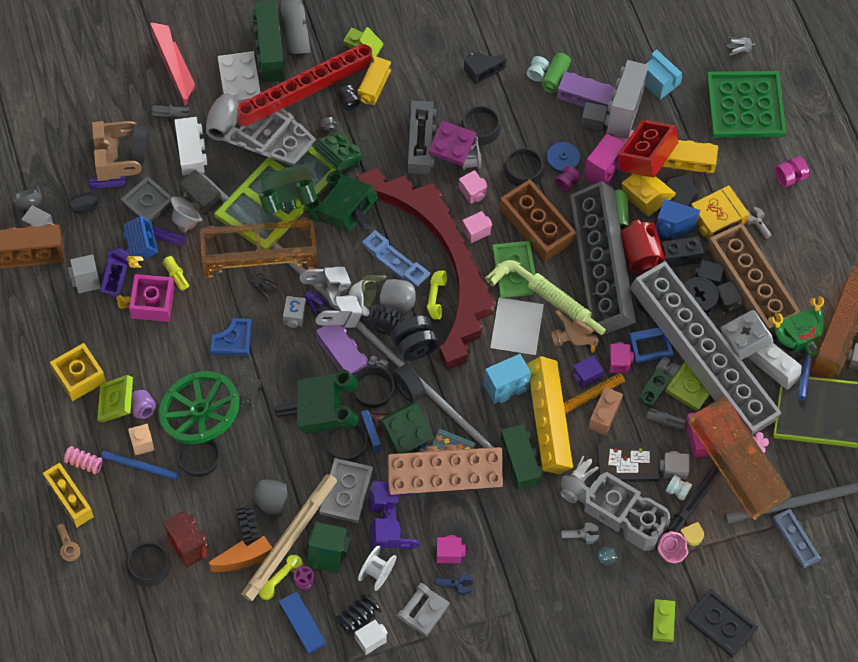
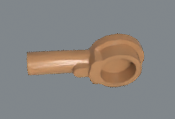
(70, 550)

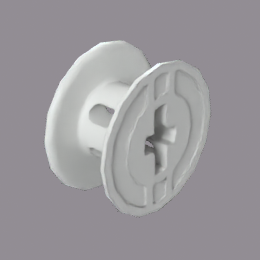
(377, 568)

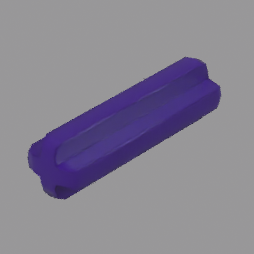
(117, 182)
(169, 236)

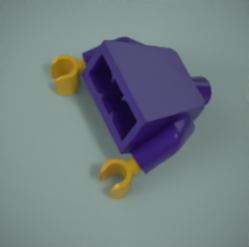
(114, 274)

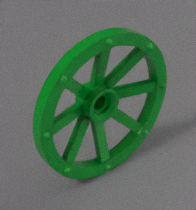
(200, 409)

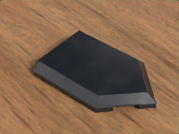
(684, 187)

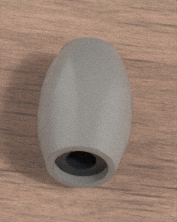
(222, 117)

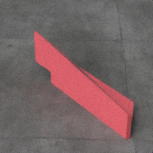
(173, 61)

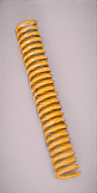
(593, 394)

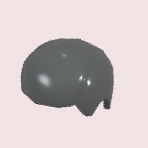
(27, 198)

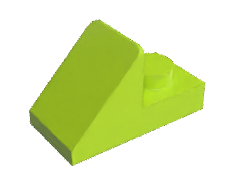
(357, 37)

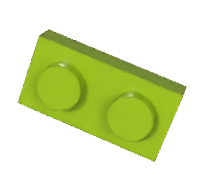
(663, 620)

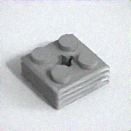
(744, 344)

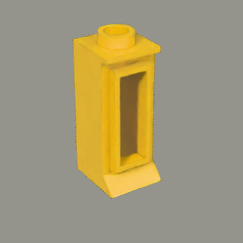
(374, 80)

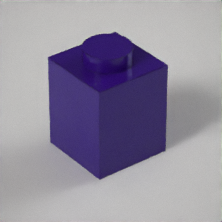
(587, 372)

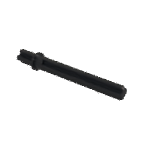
(684, 514)

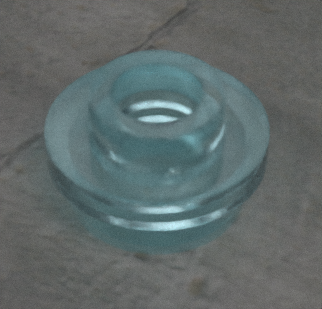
(606, 555)

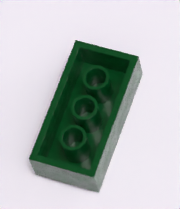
(268, 41)

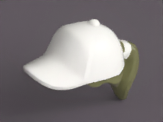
(366, 290)

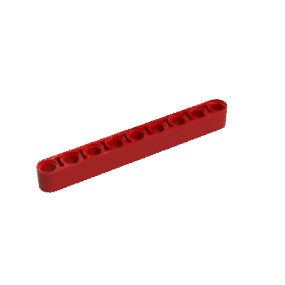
(303, 85)

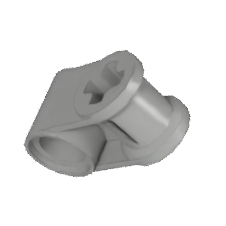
(474, 156)

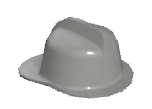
(184, 214)

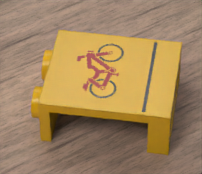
(719, 211)

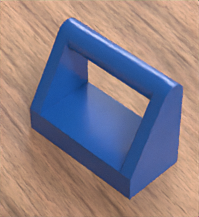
(646, 335)

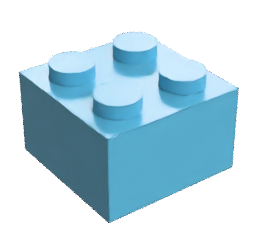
(507, 379)

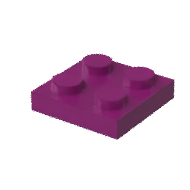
(452, 143)

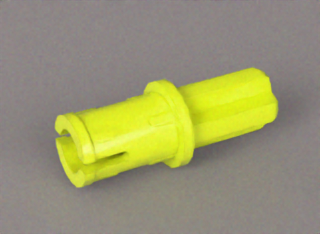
(175, 272)

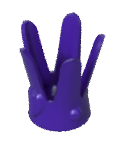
(313, 297)

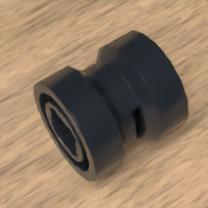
(349, 98)

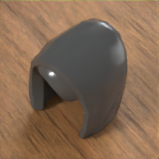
(270, 496)

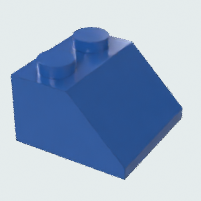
(676, 220)

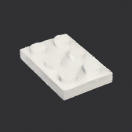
(239, 75)

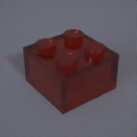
(185, 538)

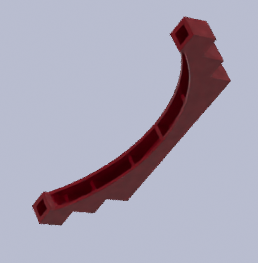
(474, 299)

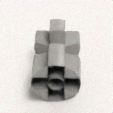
(382, 363)

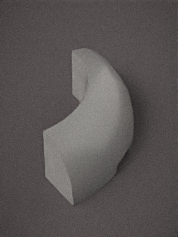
(295, 31)

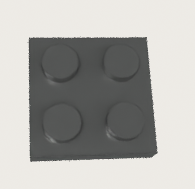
(147, 199)

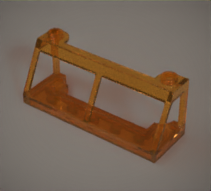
(259, 257)

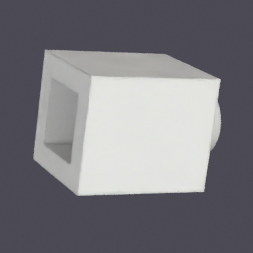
(371, 636)

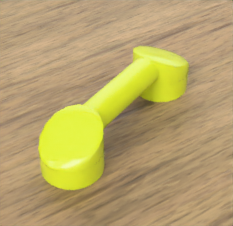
(438, 279)
(293, 563)

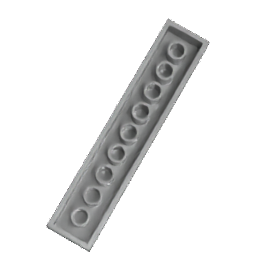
(703, 346)

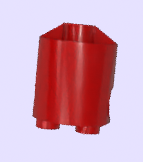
(642, 247)

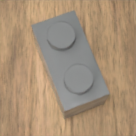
(84, 274)

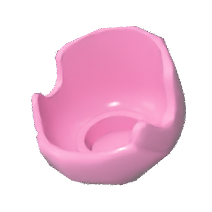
(672, 547)

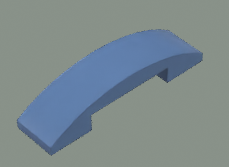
(393, 260)

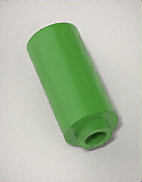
(555, 72)
(622, 208)

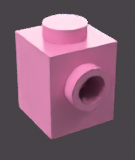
(473, 187)
(476, 227)

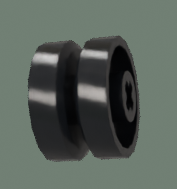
(414, 338)

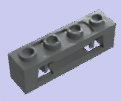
(422, 111)

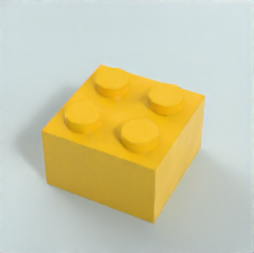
(78, 372)

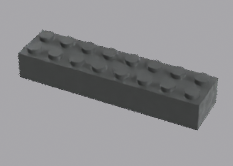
(602, 257)

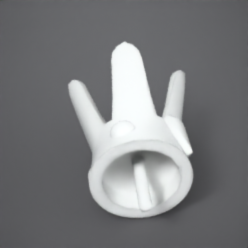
(581, 469)

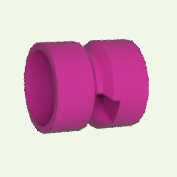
(791, 171)

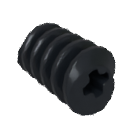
(358, 613)

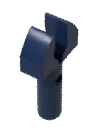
(457, 583)

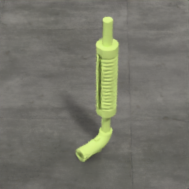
(548, 291)

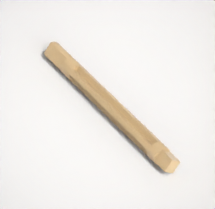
(289, 537)

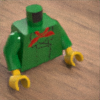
(802, 329)

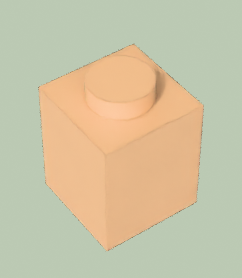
(141, 439)

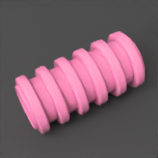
(83, 460)

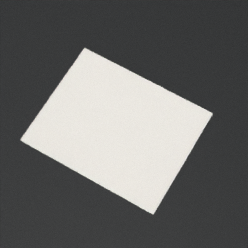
(517, 326)

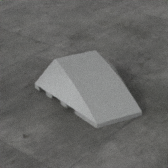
(274, 137)

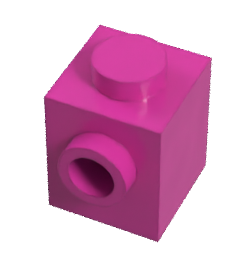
(620, 358)
(450, 549)

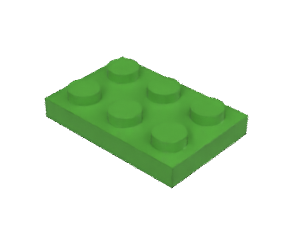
(513, 283)

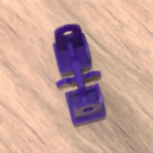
(386, 530)

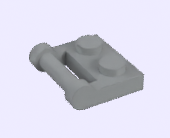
(429, 612)

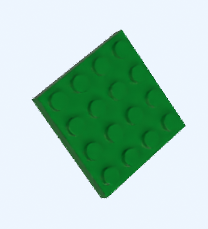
(746, 104)

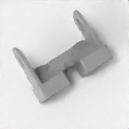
(338, 283)

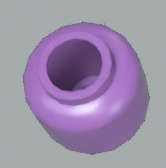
(142, 404)

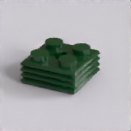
(339, 151)

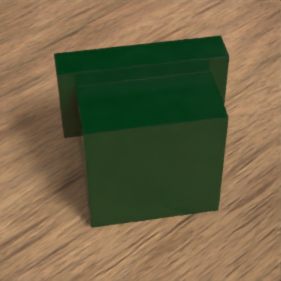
(327, 547)

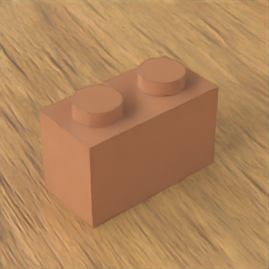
(605, 411)

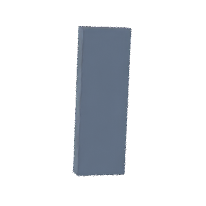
(796, 538)

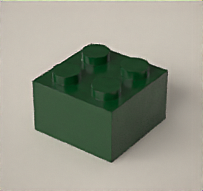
(405, 428)

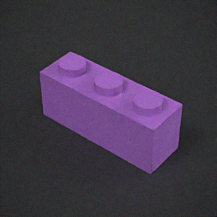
(582, 90)
(341, 348)

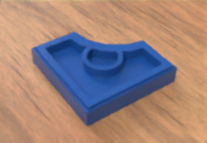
(234, 340)

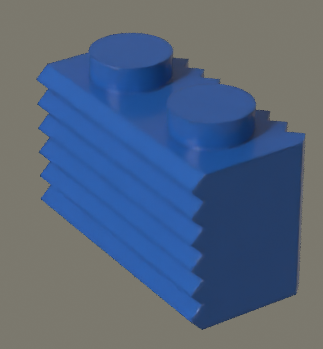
(140, 238)

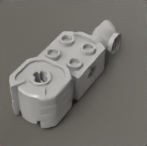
(619, 507)

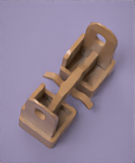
(106, 150)

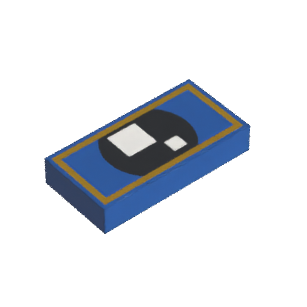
(371, 431)

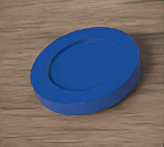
(563, 155)

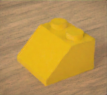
(647, 192)

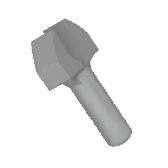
(758, 221)
(582, 533)

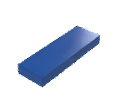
(302, 622)

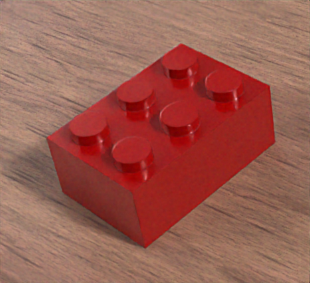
(648, 148)

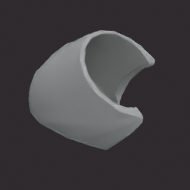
(398, 295)

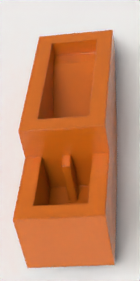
(241, 556)

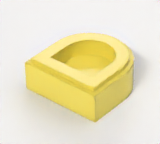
(693, 534)

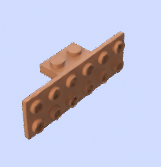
(444, 469)

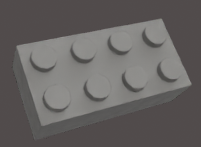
(626, 98)

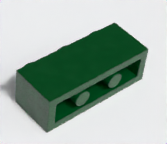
(521, 456)

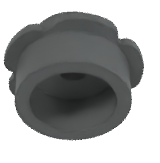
(328, 124)

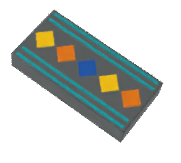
(446, 438)

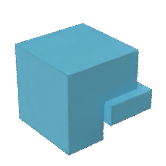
(661, 75)

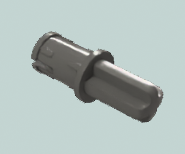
(170, 111)
(665, 419)

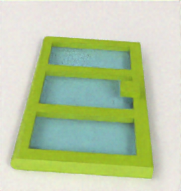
(246, 208)

